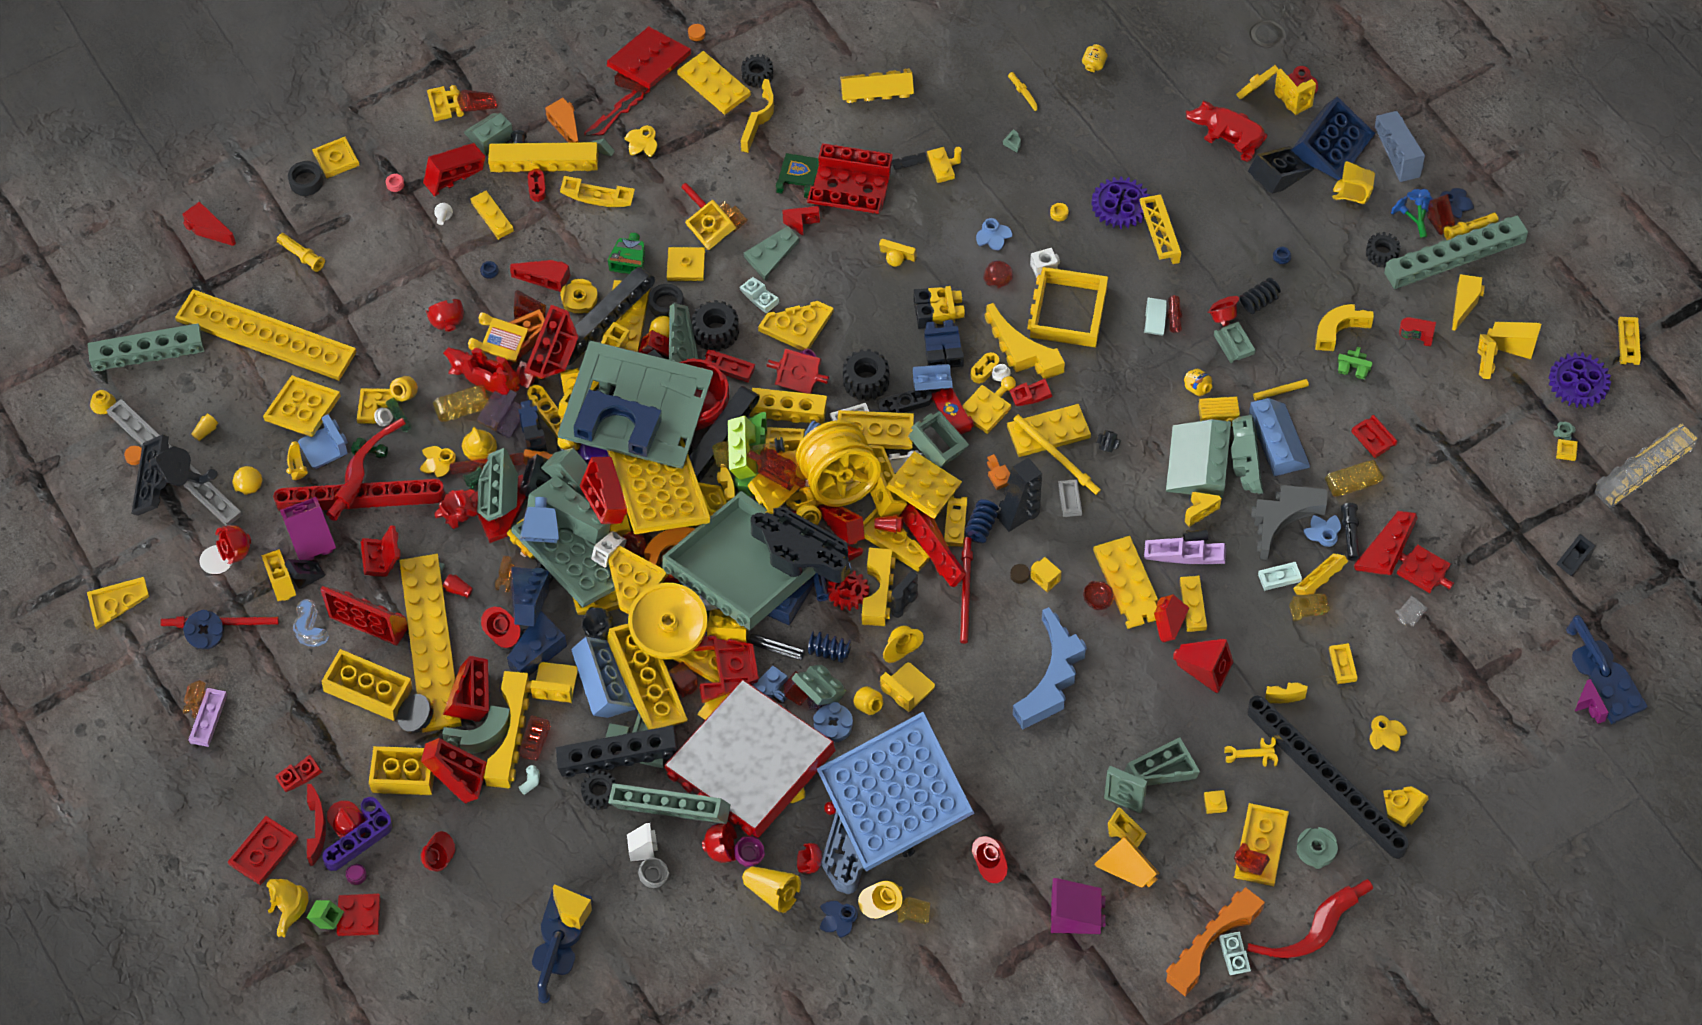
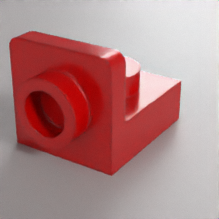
(526, 380)

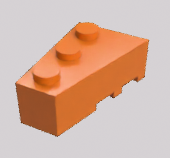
(534, 323)

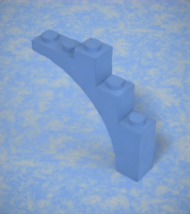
(1047, 696)

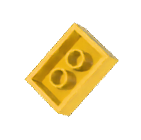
(399, 771)

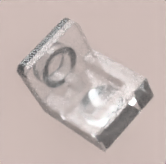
(1411, 611)

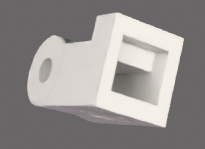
(606, 547)

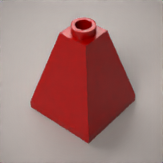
(1206, 661)

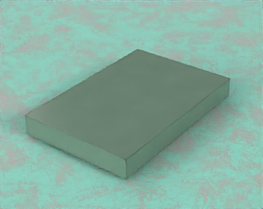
(1125, 789)

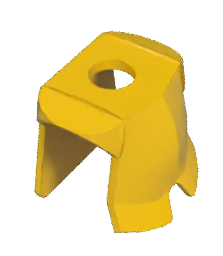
(1355, 184)

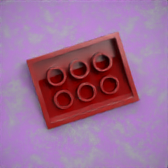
(364, 615)

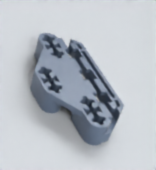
(842, 861)

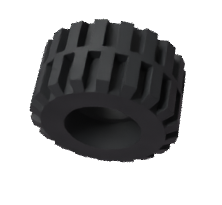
(715, 337)
(866, 362)

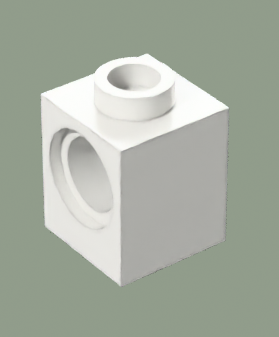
(1038, 259)

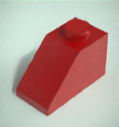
(1169, 616)

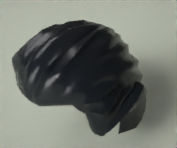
(597, 623)

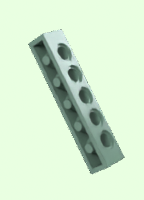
(145, 347)
(669, 803)

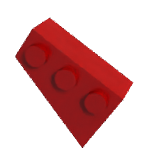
(451, 166)

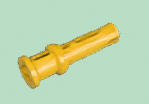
(1464, 228)
(306, 255)

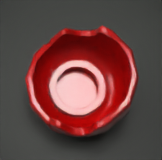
(809, 859)

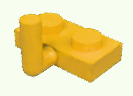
(942, 165)

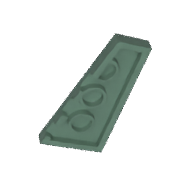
(681, 335)

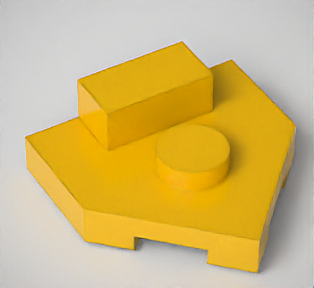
(1404, 805)

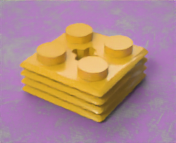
(714, 215)

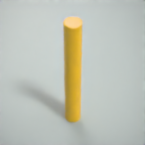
(1281, 389)

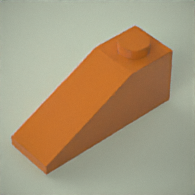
(562, 118)

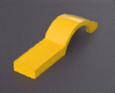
(758, 118)

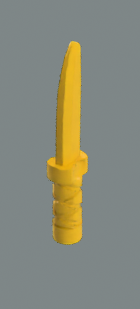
(1021, 88)

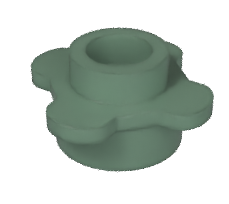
(1564, 426)

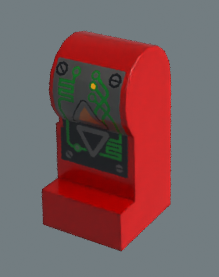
(1417, 329)

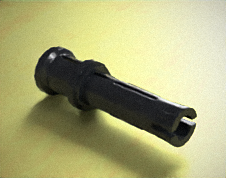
(1350, 523)

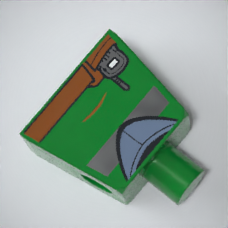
(627, 254)

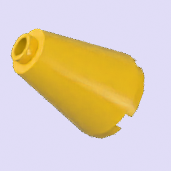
(773, 886)

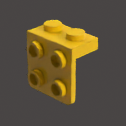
(554, 682)
(907, 686)

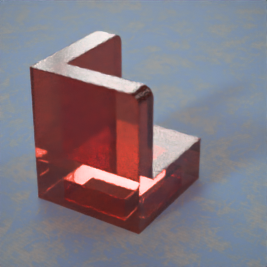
(794, 692)

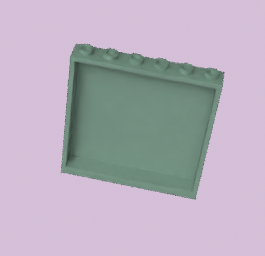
(731, 565)

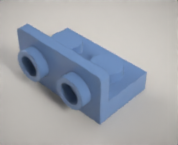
(932, 377)

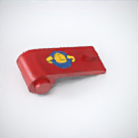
(951, 408)

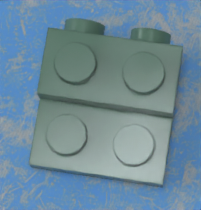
(820, 685)

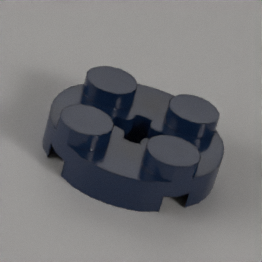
(192, 629)

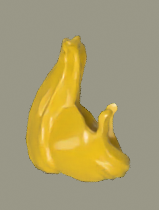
(290, 900)

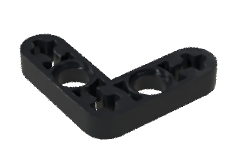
(897, 407)

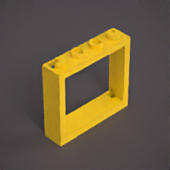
(1073, 279)

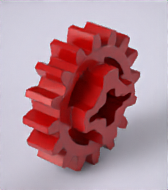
(847, 591)

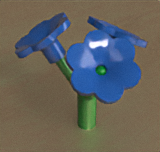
(1422, 199)

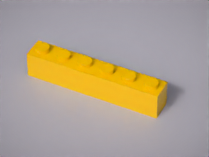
(543, 156)

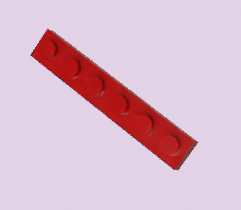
(933, 545)

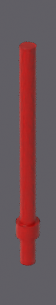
(966, 557)
(180, 621)

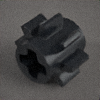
(1108, 441)

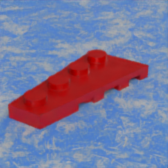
(1387, 547)

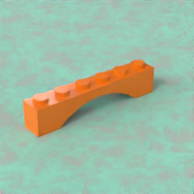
(1241, 912)

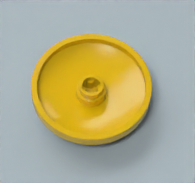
(667, 621)

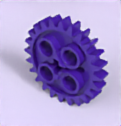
(1130, 207)
(1579, 380)

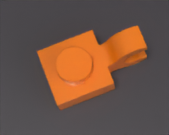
(999, 474)

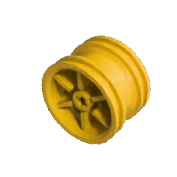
(838, 463)

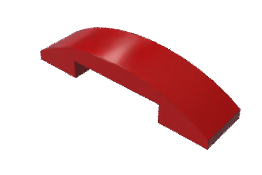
(316, 844)

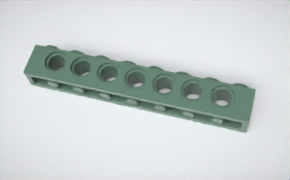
(1455, 252)

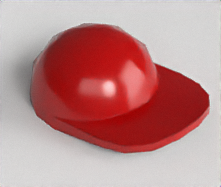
(438, 851)

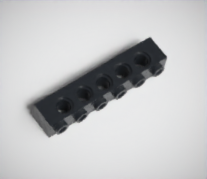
(608, 746)

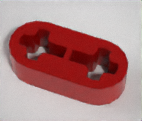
(536, 185)

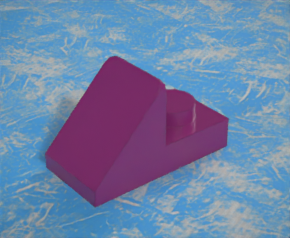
(1591, 699)

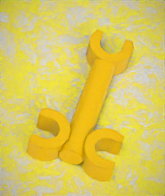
(1266, 751)

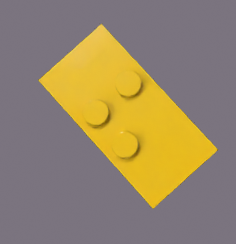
(366, 684)

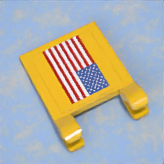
(501, 339)

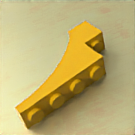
(1022, 351)

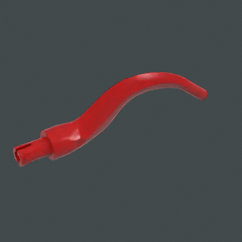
(355, 473)
(1323, 923)

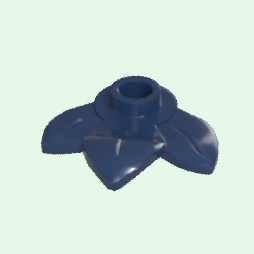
(1458, 201)
(835, 918)

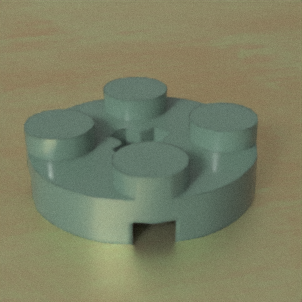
(1314, 858)

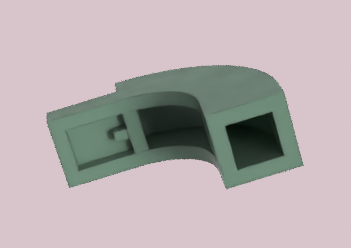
(483, 737)

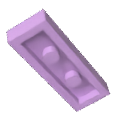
(207, 717)

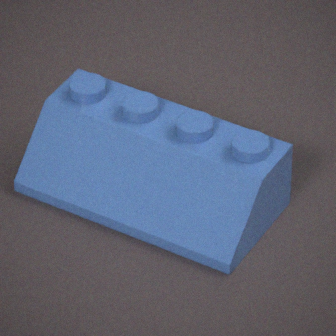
(1278, 437)
(601, 678)

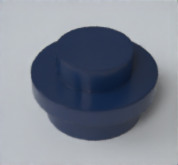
(1282, 255)
(489, 270)

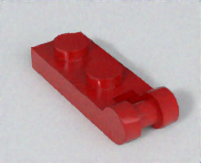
(731, 366)

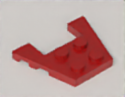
(734, 662)

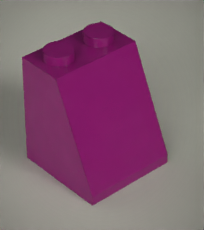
(308, 529)
(1076, 908)

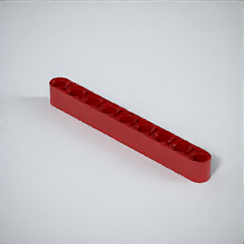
(369, 494)

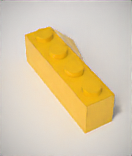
(877, 85)

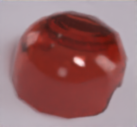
(998, 274)
(635, 543)
(1098, 595)

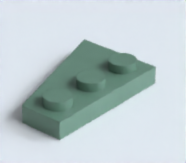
(768, 253)

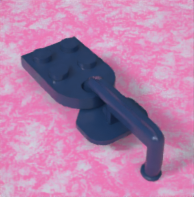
(1595, 660)
(555, 954)

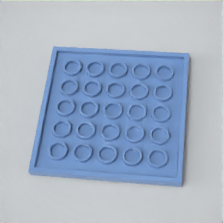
(895, 791)

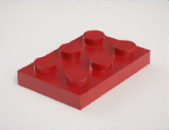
(263, 850)

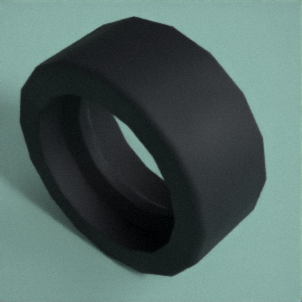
(305, 167)
(662, 290)

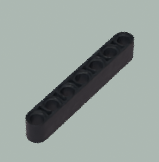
(611, 309)
(740, 405)

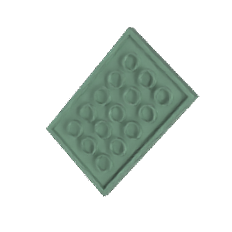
(572, 565)

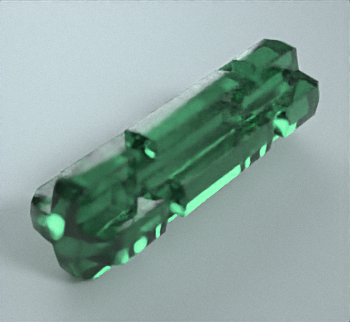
(398, 413)

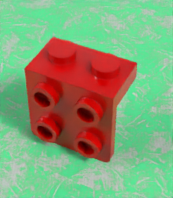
(380, 555)

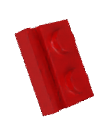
(1374, 436)

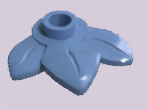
(995, 236)
(1322, 529)

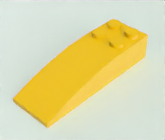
(646, 681)

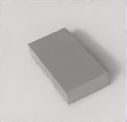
(1070, 498)

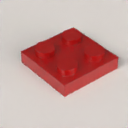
(360, 914)

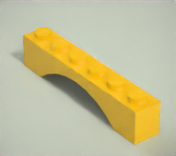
(615, 336)
(501, 764)

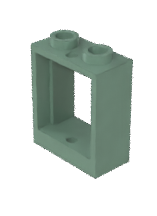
(946, 432)

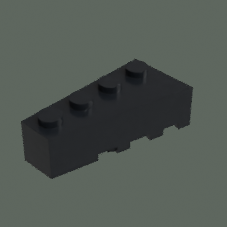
(1021, 496)

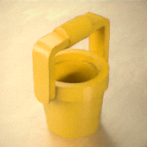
(806, 496)

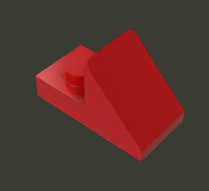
(797, 217)

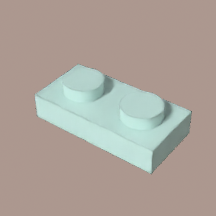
(1279, 576)

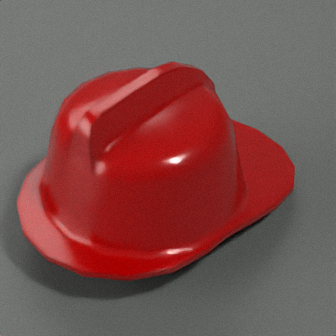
(1224, 310)
(500, 627)
(344, 817)
(990, 859)

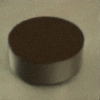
(1020, 573)

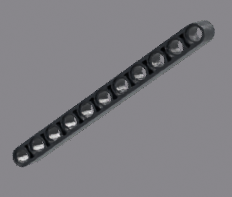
(1329, 785)

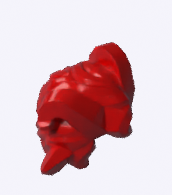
(457, 507)

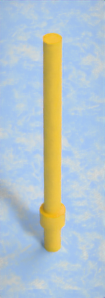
(1084, 479)

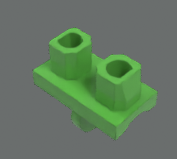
(1346, 362)

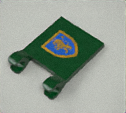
(798, 171)

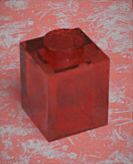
(683, 679)

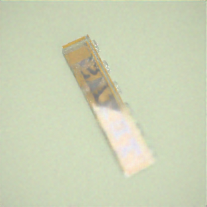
(1645, 465)

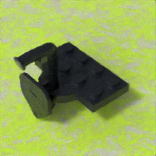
(162, 466)

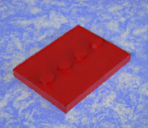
(648, 57)

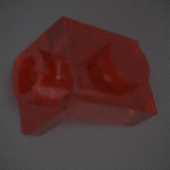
(1251, 860)

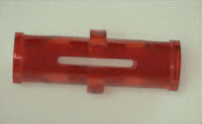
(1174, 314)

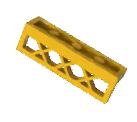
(1164, 226)

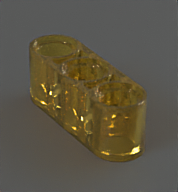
(460, 403)
(1354, 478)

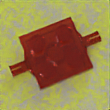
(776, 468)

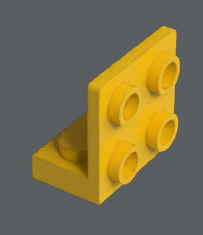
(1295, 98)

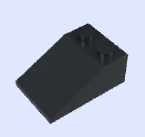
(1278, 169)

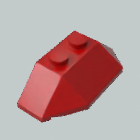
(553, 344)

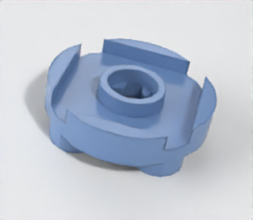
(833, 712)

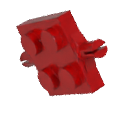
(798, 371)
(1424, 569)

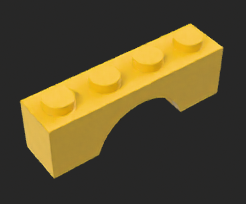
(875, 606)

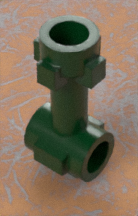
(380, 450)

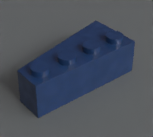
(528, 593)

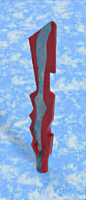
(623, 106)

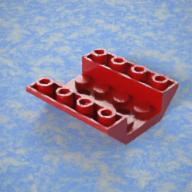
(853, 173)

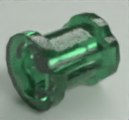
(472, 478)

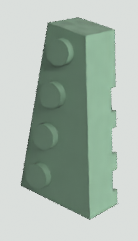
(571, 510)

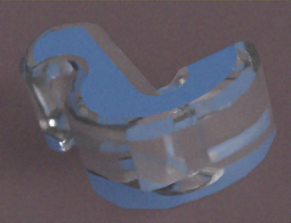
(304, 623)

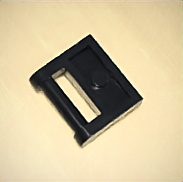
(904, 593)

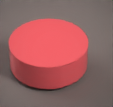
(394, 182)

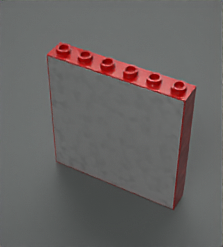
(750, 757)

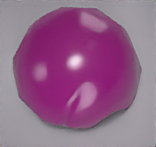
(749, 851)

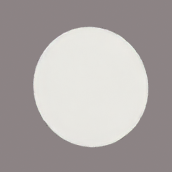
(212, 562)

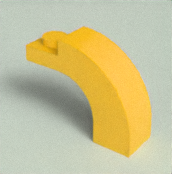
(1338, 319)

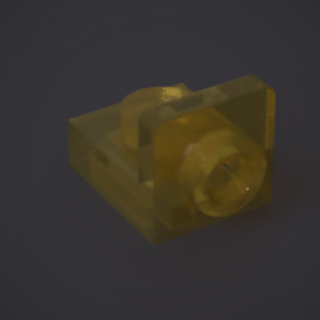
(914, 910)

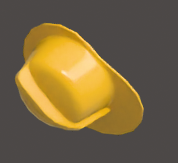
(902, 642)
(880, 899)

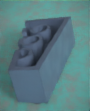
(1400, 146)

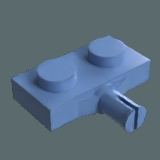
(771, 683)

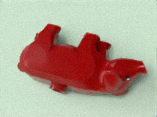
(1230, 126)
(482, 371)

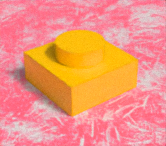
(1215, 802)

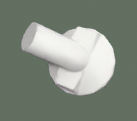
(443, 212)

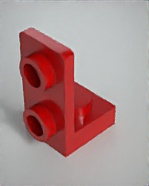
(654, 341)

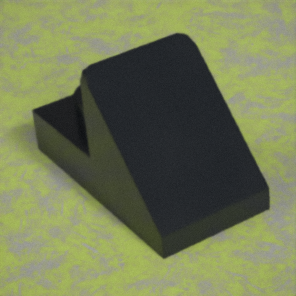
(1576, 555)
(304, 571)

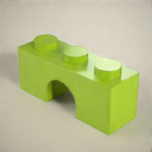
(741, 434)

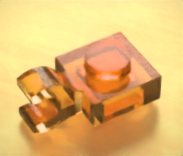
(734, 215)
(504, 573)
(194, 694)

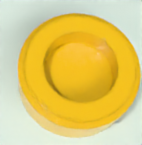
(1059, 212)

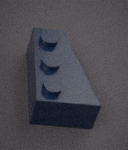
(536, 646)

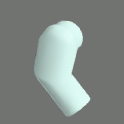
(532, 779)

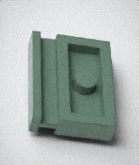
(1234, 342)

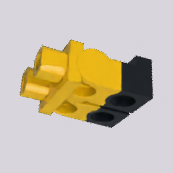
(937, 305)

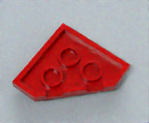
(498, 528)

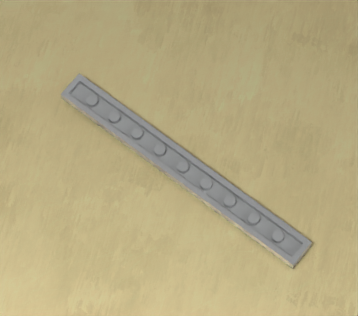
(205, 493)

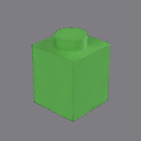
(325, 914)

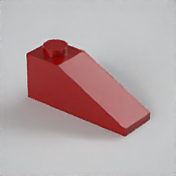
(206, 225)
(542, 273)
(844, 523)

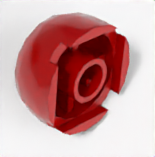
(446, 315)
(232, 543)
(720, 842)

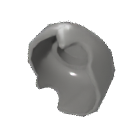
(653, 872)

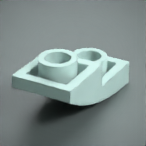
(758, 295)
(1155, 316)
(1234, 953)

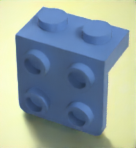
(325, 444)

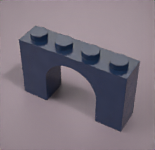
(600, 406)

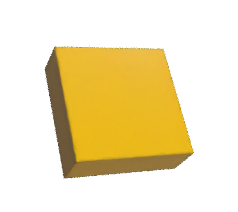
(1566, 450)

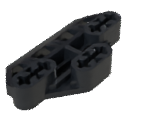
(793, 551)

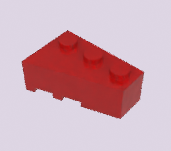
(604, 490)
(470, 691)
(455, 768)

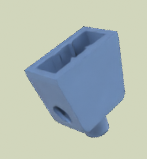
(540, 523)

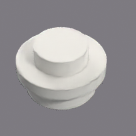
(1000, 371)
(383, 417)

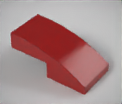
(1030, 394)

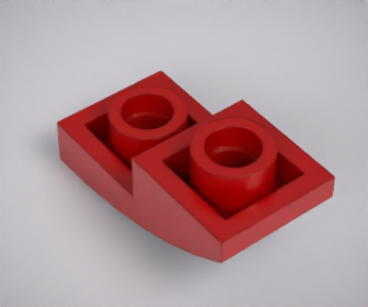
(299, 774)

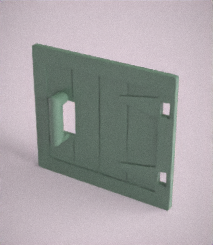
(650, 382)

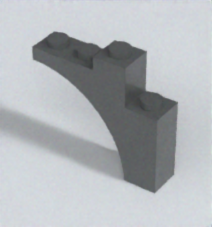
(1289, 506)

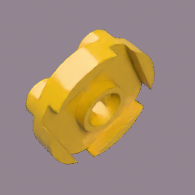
(581, 305)

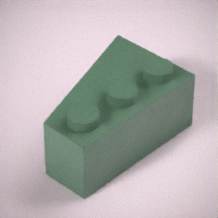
(568, 467)
(1165, 764)

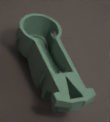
(1246, 455)

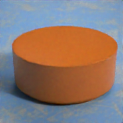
(696, 32)
(133, 455)

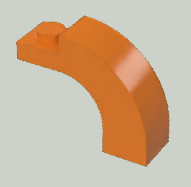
(664, 542)

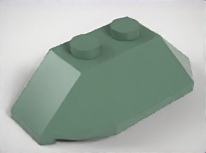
(497, 486)

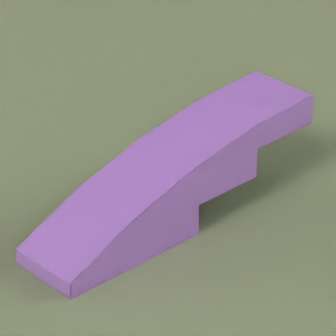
(1183, 552)

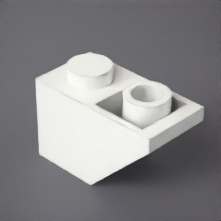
(642, 843)

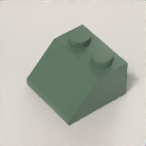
(490, 130)

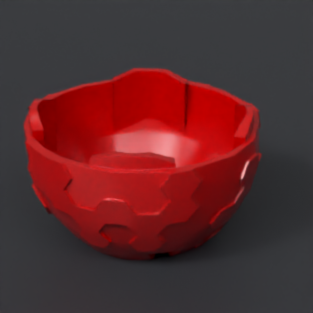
(717, 394)

